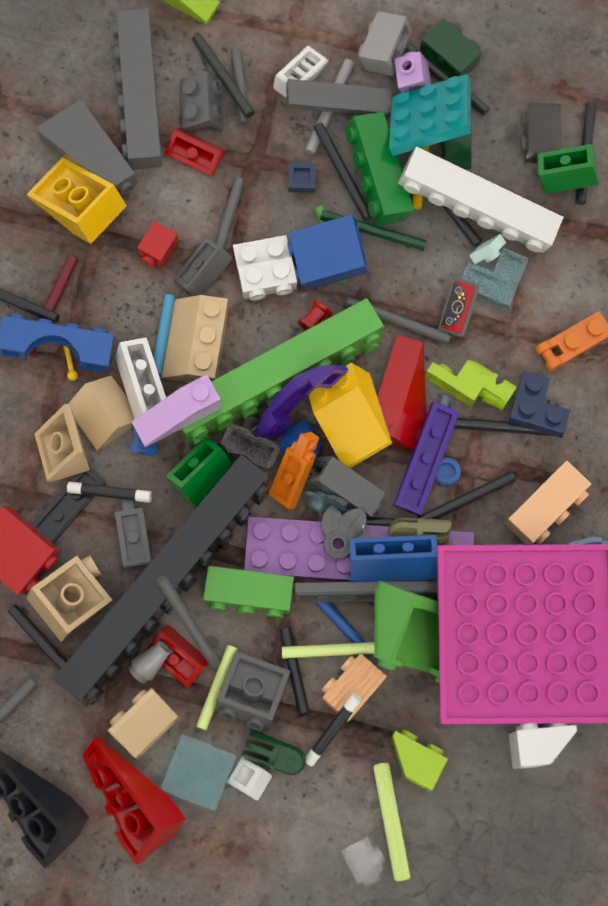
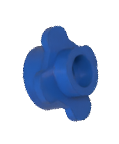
(138, 447)

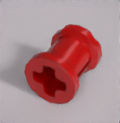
(315, 316)

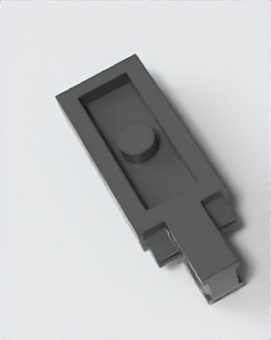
(132, 534)

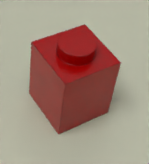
(157, 246)

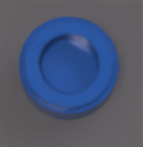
(448, 472)

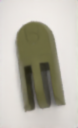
(421, 526)

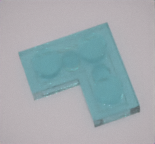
(501, 284)

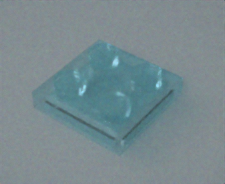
(198, 772)

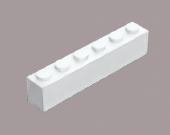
(480, 200)

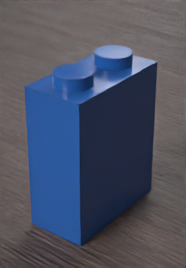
(328, 252)

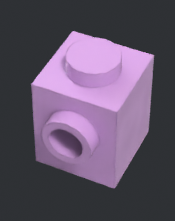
(412, 71)

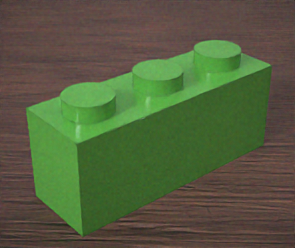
(248, 591)

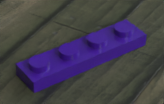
(426, 458)

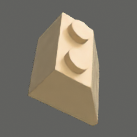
(68, 598)

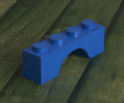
(21, 336)

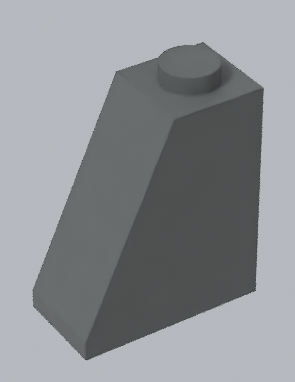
(337, 479)

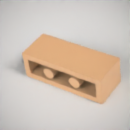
(549, 505)

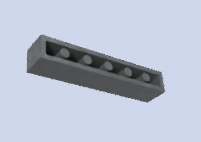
(139, 89)

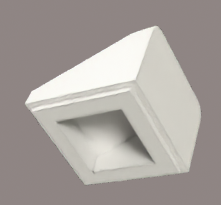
(249, 778)

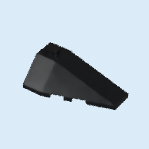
(41, 809)

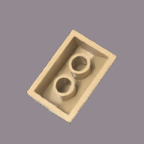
(195, 338)

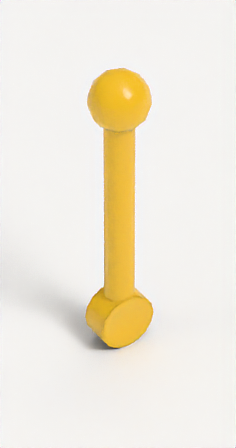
(72, 374)

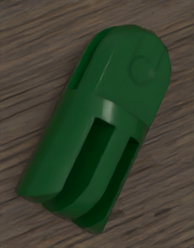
(283, 756)

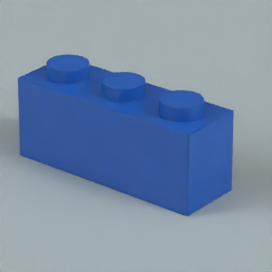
(393, 558)

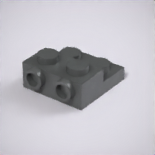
(251, 692)

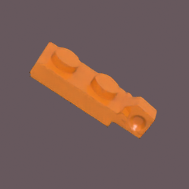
(294, 470)

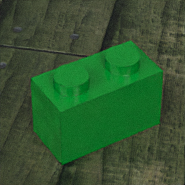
(568, 169)
(199, 471)

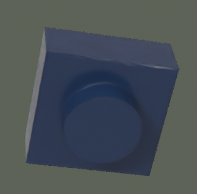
(302, 177)

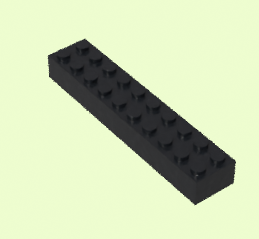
(180, 560)

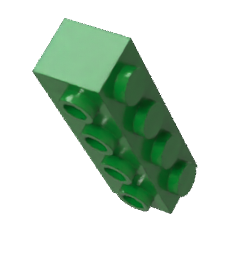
(378, 169)

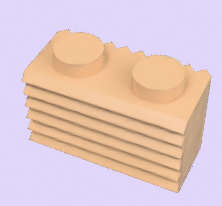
(358, 677)

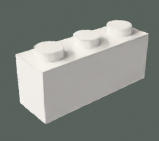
(139, 375)

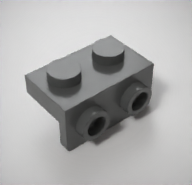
(201, 102)

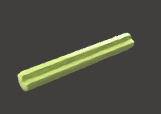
(391, 822)

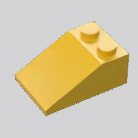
(78, 199)
(351, 416)

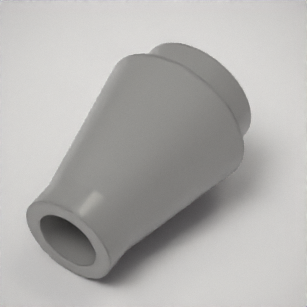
(147, 664)

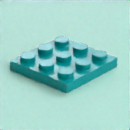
(430, 114)

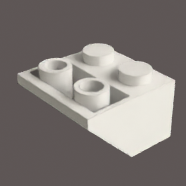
(538, 746)

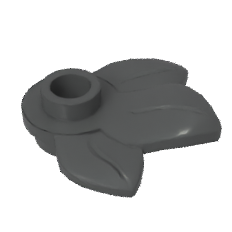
(342, 527)

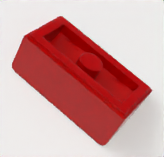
(194, 151)
(184, 660)

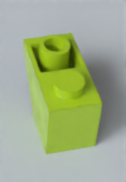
(418, 763)

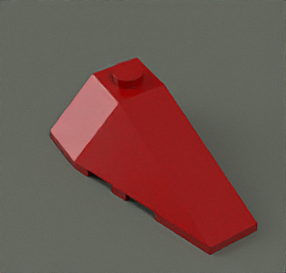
(403, 393)
(139, 806)

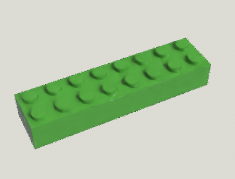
(262, 378)

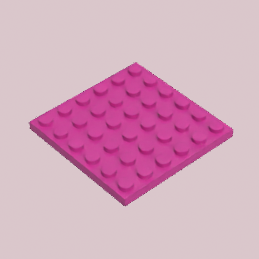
(523, 633)

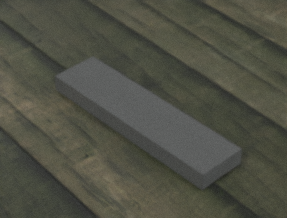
(337, 97)

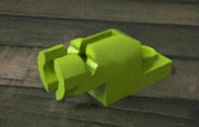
(471, 383)

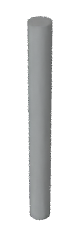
(325, 115)

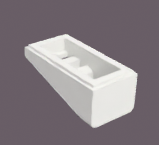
(293, 68)

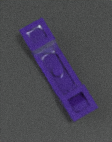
(276, 416)

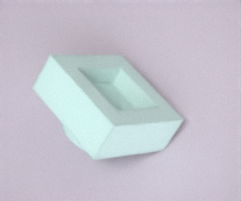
(488, 250)

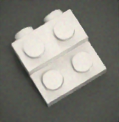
(265, 268)

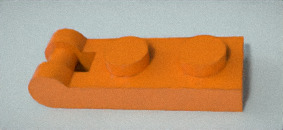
(574, 341)

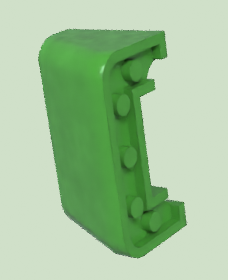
(405, 629)

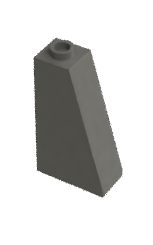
(82, 140)

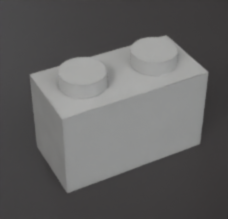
(384, 43)

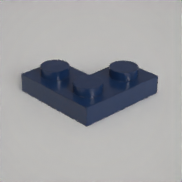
(531, 410)

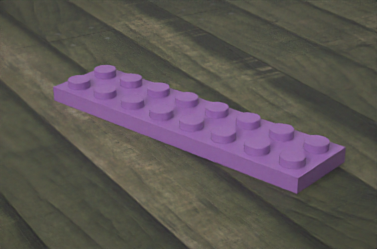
(298, 549)

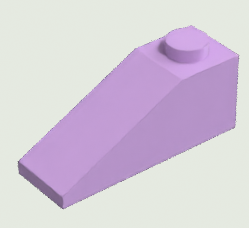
(178, 411)

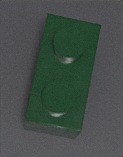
(450, 49)

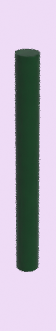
(380, 232)

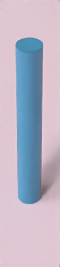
(163, 331)

